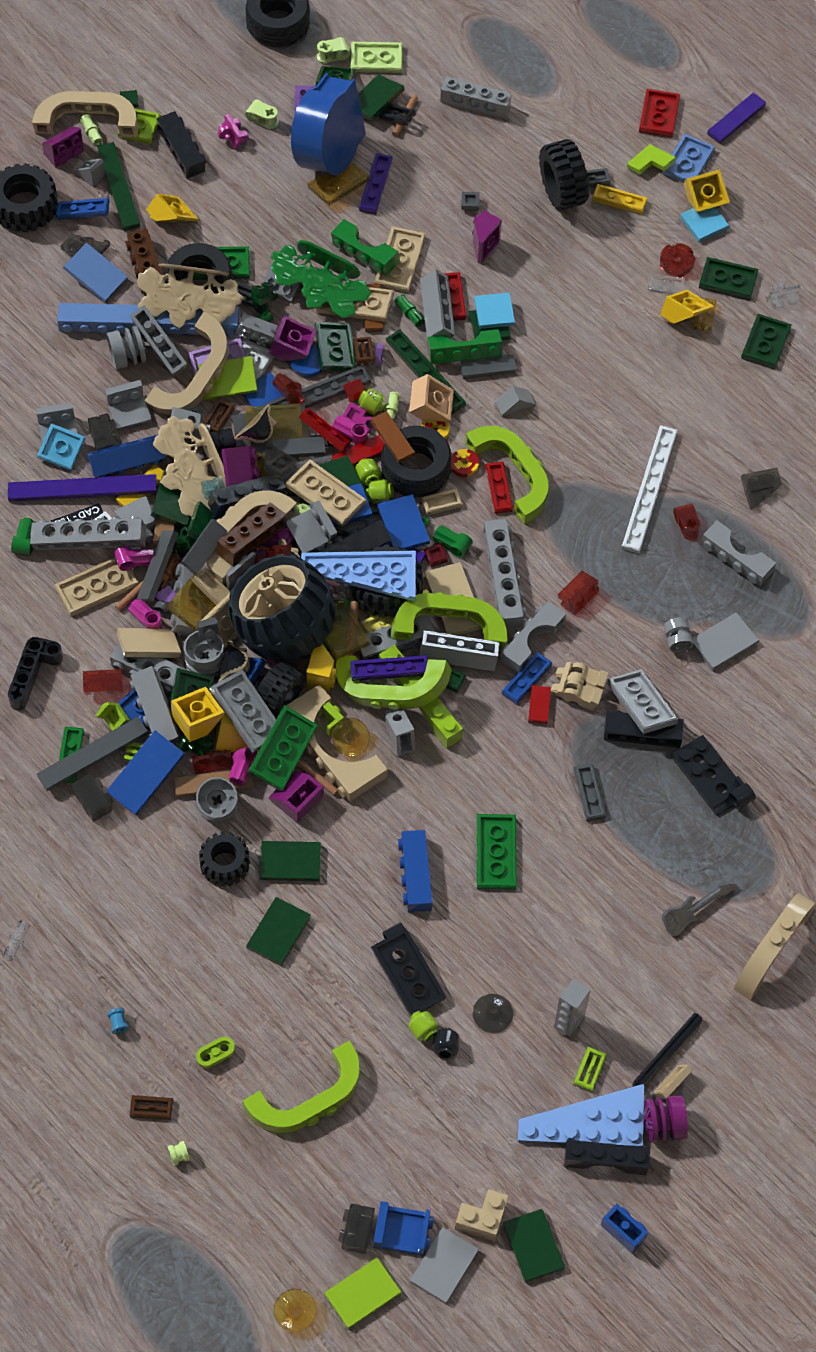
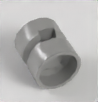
(678, 635)

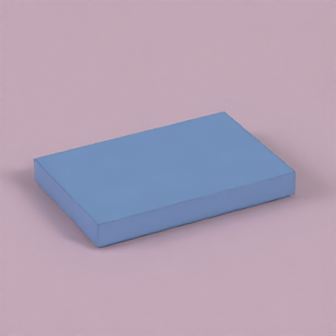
(691, 158)
(95, 272)

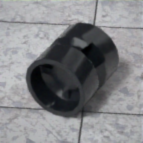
(223, 440)

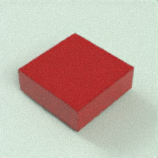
(353, 389)

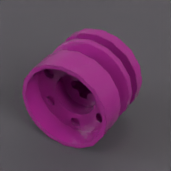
(666, 1118)

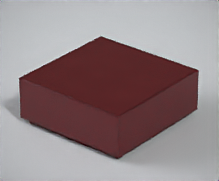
(435, 555)

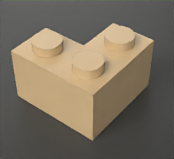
(484, 1221)

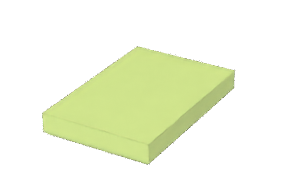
(376, 57)

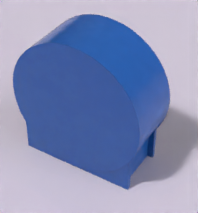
(327, 126)

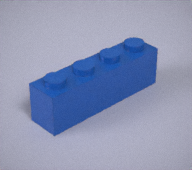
(124, 456)
(416, 871)

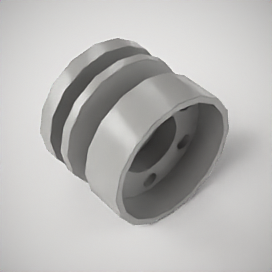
(126, 347)
(204, 654)
(214, 789)

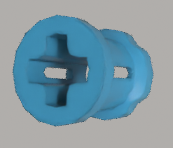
(118, 1021)

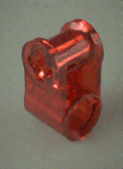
(687, 521)

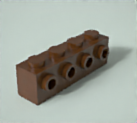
(142, 252)
(251, 533)

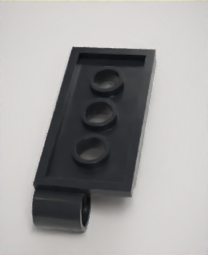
(737, 793)
(399, 939)

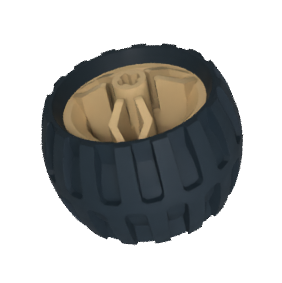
(282, 608)

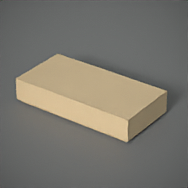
(441, 502)
(210, 586)
(672, 1081)

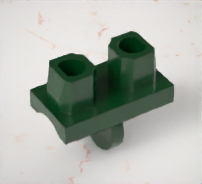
(261, 296)
(183, 542)
(198, 746)

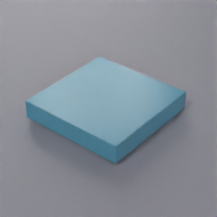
(704, 223)
(494, 310)
(61, 447)

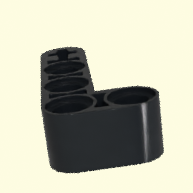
(30, 673)

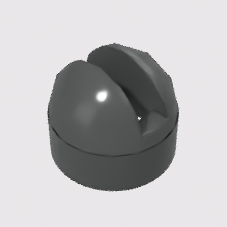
(160, 607)

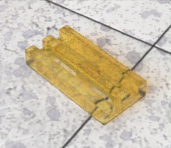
(704, 326)

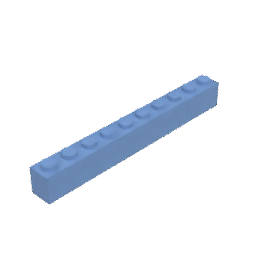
(114, 317)

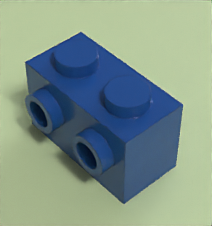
(624, 1228)

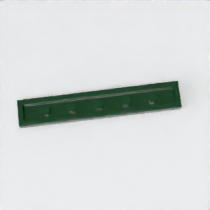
(118, 186)
(420, 364)

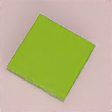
(146, 126)

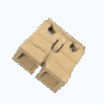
(580, 684)

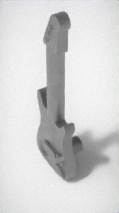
(679, 917)

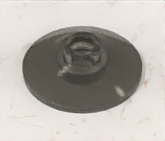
(490, 1021)

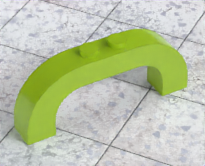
(502, 439)
(449, 606)
(395, 697)
(313, 1109)

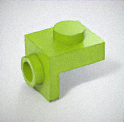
(113, 715)
(334, 716)

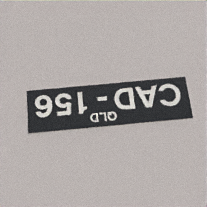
(86, 514)

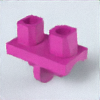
(231, 131)

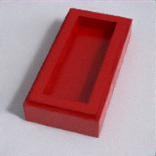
(539, 704)

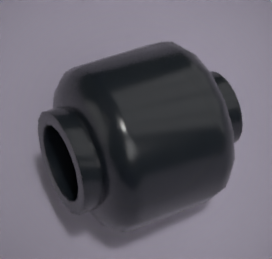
(446, 1043)

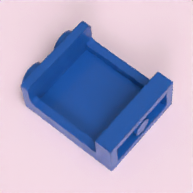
(402, 1229)

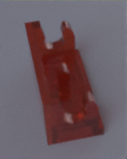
(274, 551)
(578, 592)
(102, 680)

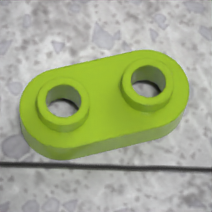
(215, 1053)

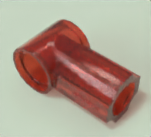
(289, 389)

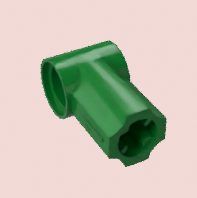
(21, 542)
(457, 543)

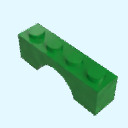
(381, 257)
(445, 350)

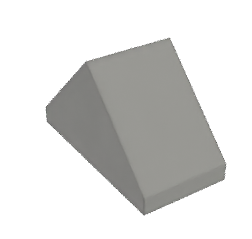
(91, 171)
(514, 400)

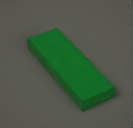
(71, 743)

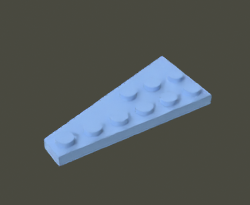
(376, 571)
(603, 1119)

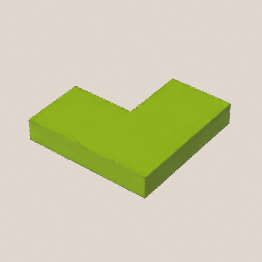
(651, 156)

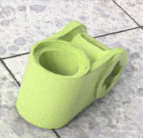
(334, 50)
(262, 114)

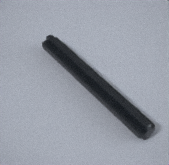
(668, 1050)

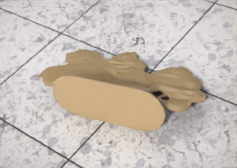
(184, 297)
(187, 470)

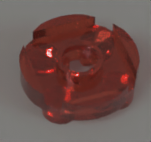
(673, 267)

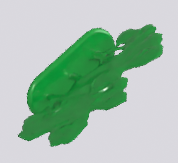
(320, 284)

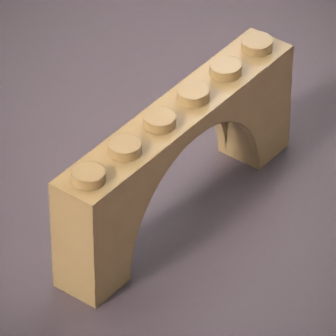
(349, 777)

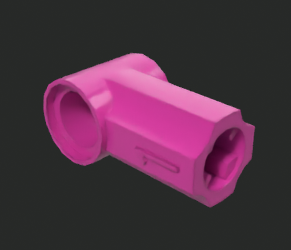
(351, 429)
(128, 558)
(145, 614)
(242, 761)

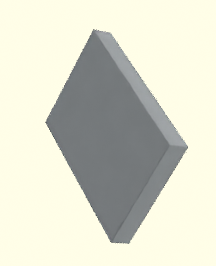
(724, 641)
(444, 1265)

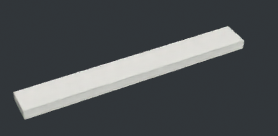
(649, 489)

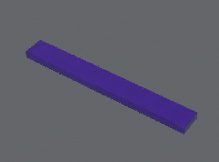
(82, 487)

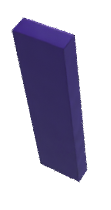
(736, 118)
(376, 184)
(388, 668)

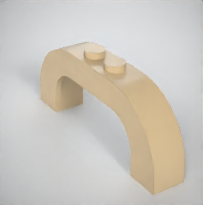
(86, 103)
(204, 378)
(237, 515)
(754, 972)

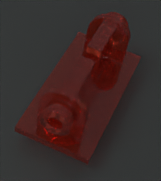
(212, 761)

